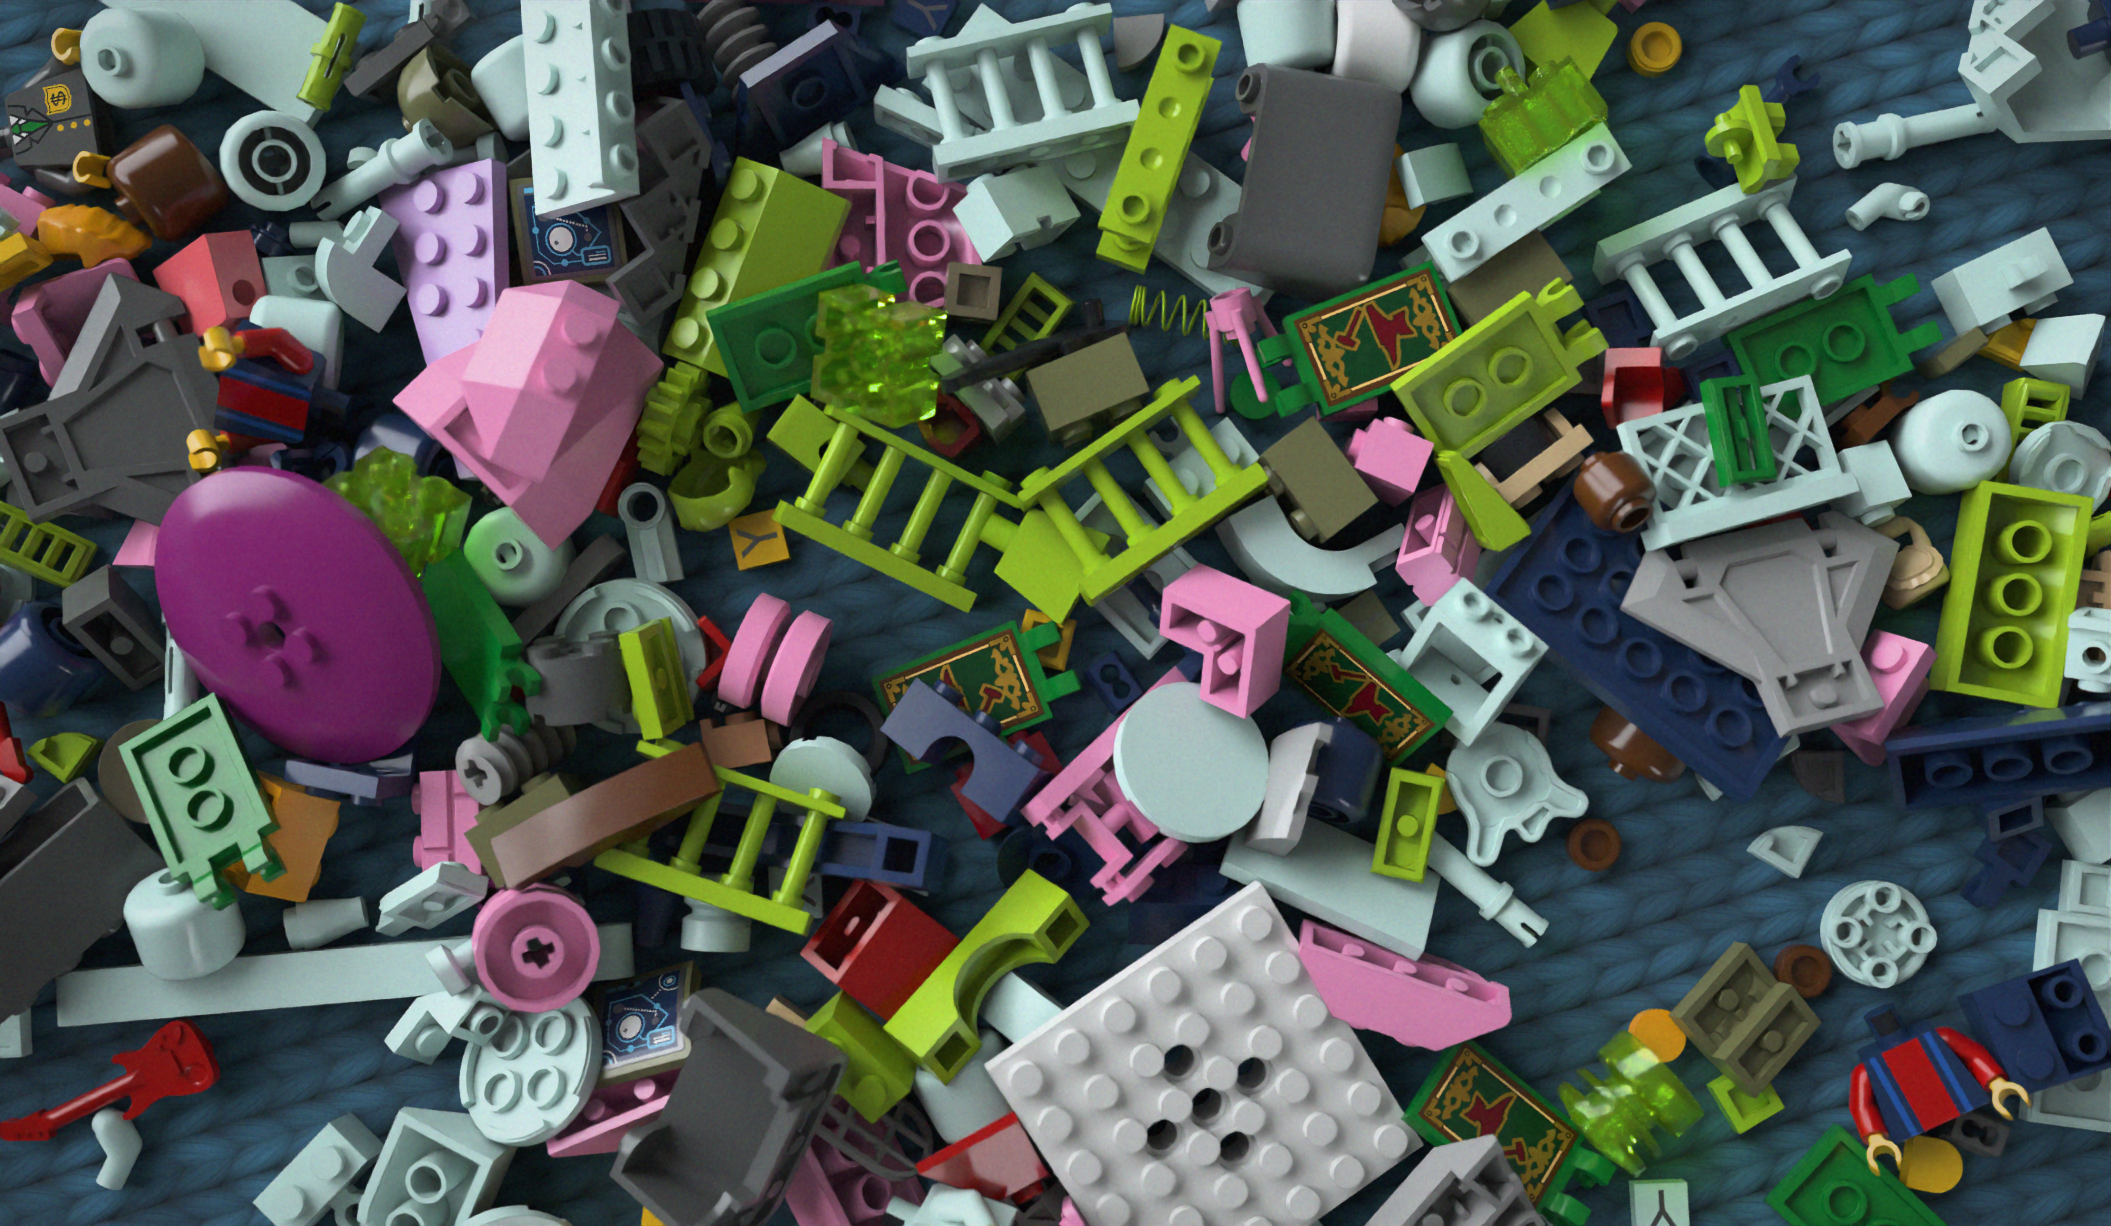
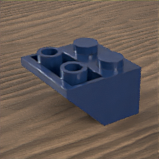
(1179, 892)
(2041, 1026)

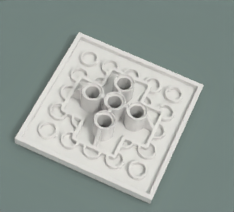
(1228, 989)

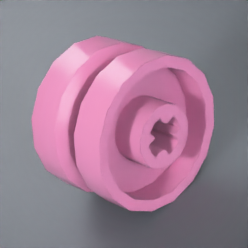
(775, 659)
(541, 977)

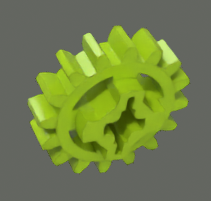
(674, 418)

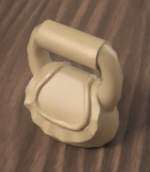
(1916, 569)

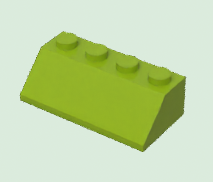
(761, 238)
(2011, 594)

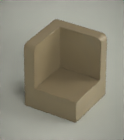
(972, 293)

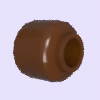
(1615, 491)

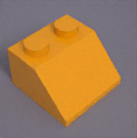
(304, 831)

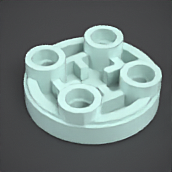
(1876, 933)

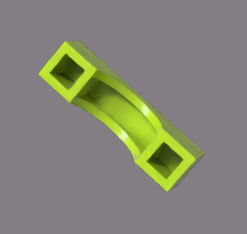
(1024, 927)

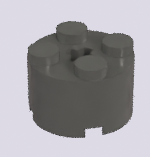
(578, 679)

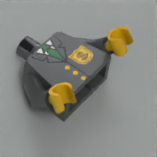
(60, 124)

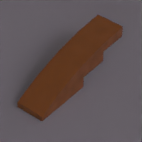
(605, 815)

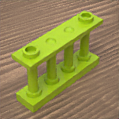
(1157, 149)
(855, 535)
(1146, 542)
(734, 889)

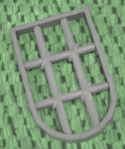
(882, 1146)

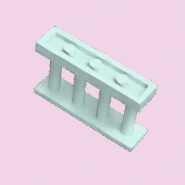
(1009, 141)
(1521, 205)
(1718, 218)

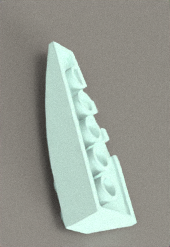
(433, 1171)

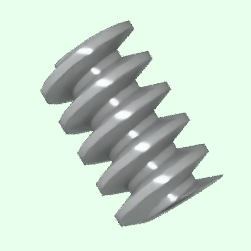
(733, 39)
(502, 765)

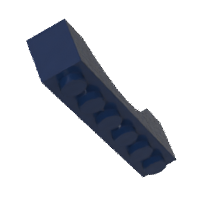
(846, 851)

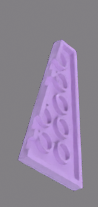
(451, 254)

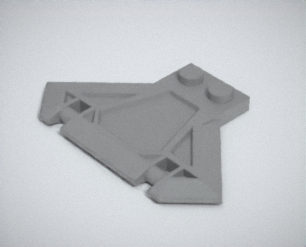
(1777, 612)

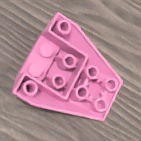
(586, 453)

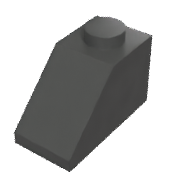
(115, 627)

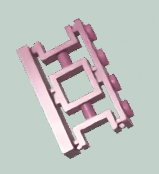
(1101, 832)

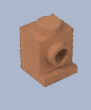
(742, 740)

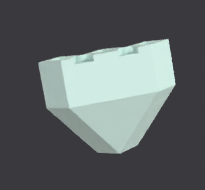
(2029, 78)

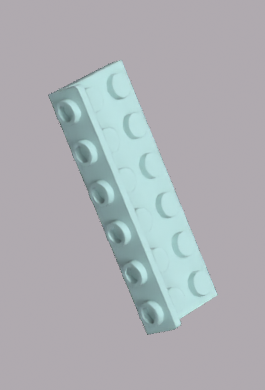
(579, 104)

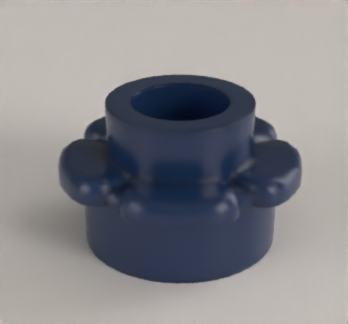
(271, 240)

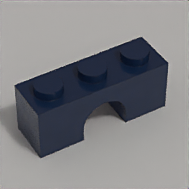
(1004, 774)

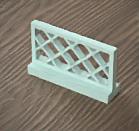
(1760, 500)

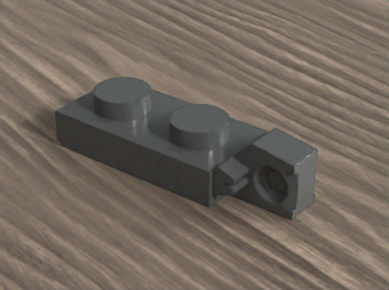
(379, 72)

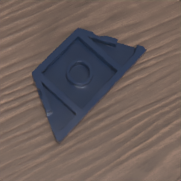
(806, 87)

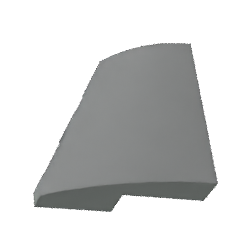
(1289, 789)

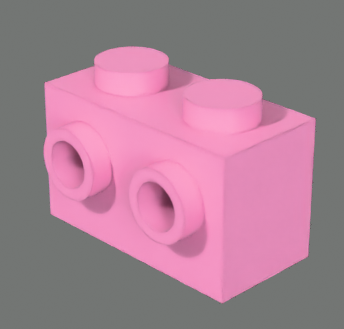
(1388, 458)

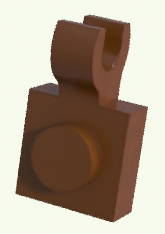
(1866, 422)

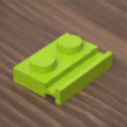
(656, 678)

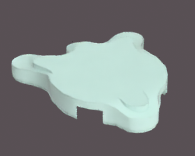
(1507, 785)

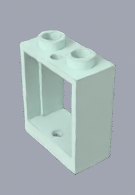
(1505, 646)

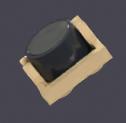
(1532, 452)

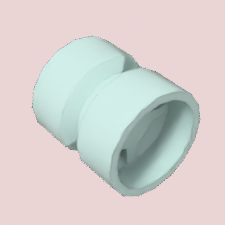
(715, 928)

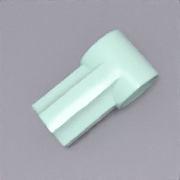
(653, 541)

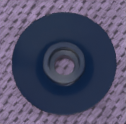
(1068, 868)

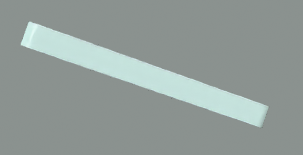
(290, 980)

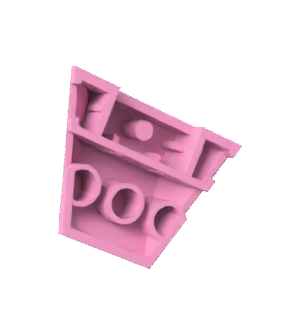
(899, 218)

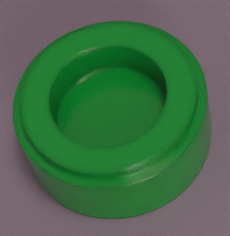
(1245, 400)

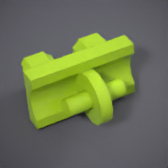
(1749, 142)

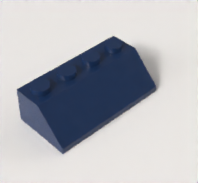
(2001, 757)

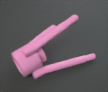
(1236, 316)

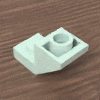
(438, 1017)

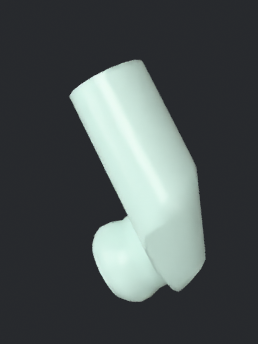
(1888, 201)
(311, 232)
(121, 1145)

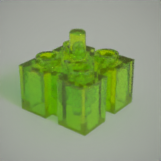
(1541, 119)
(877, 354)
(415, 513)

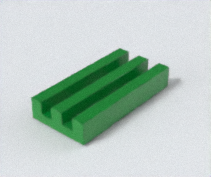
(1730, 431)

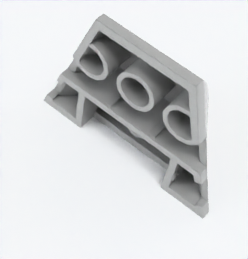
(1460, 1187)

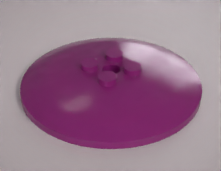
(355, 621)

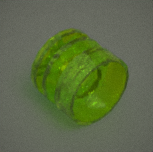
(1629, 1103)

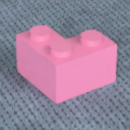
(1235, 629)

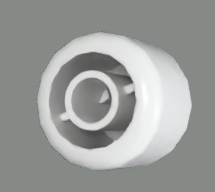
(1376, 43)

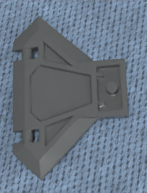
(117, 414)

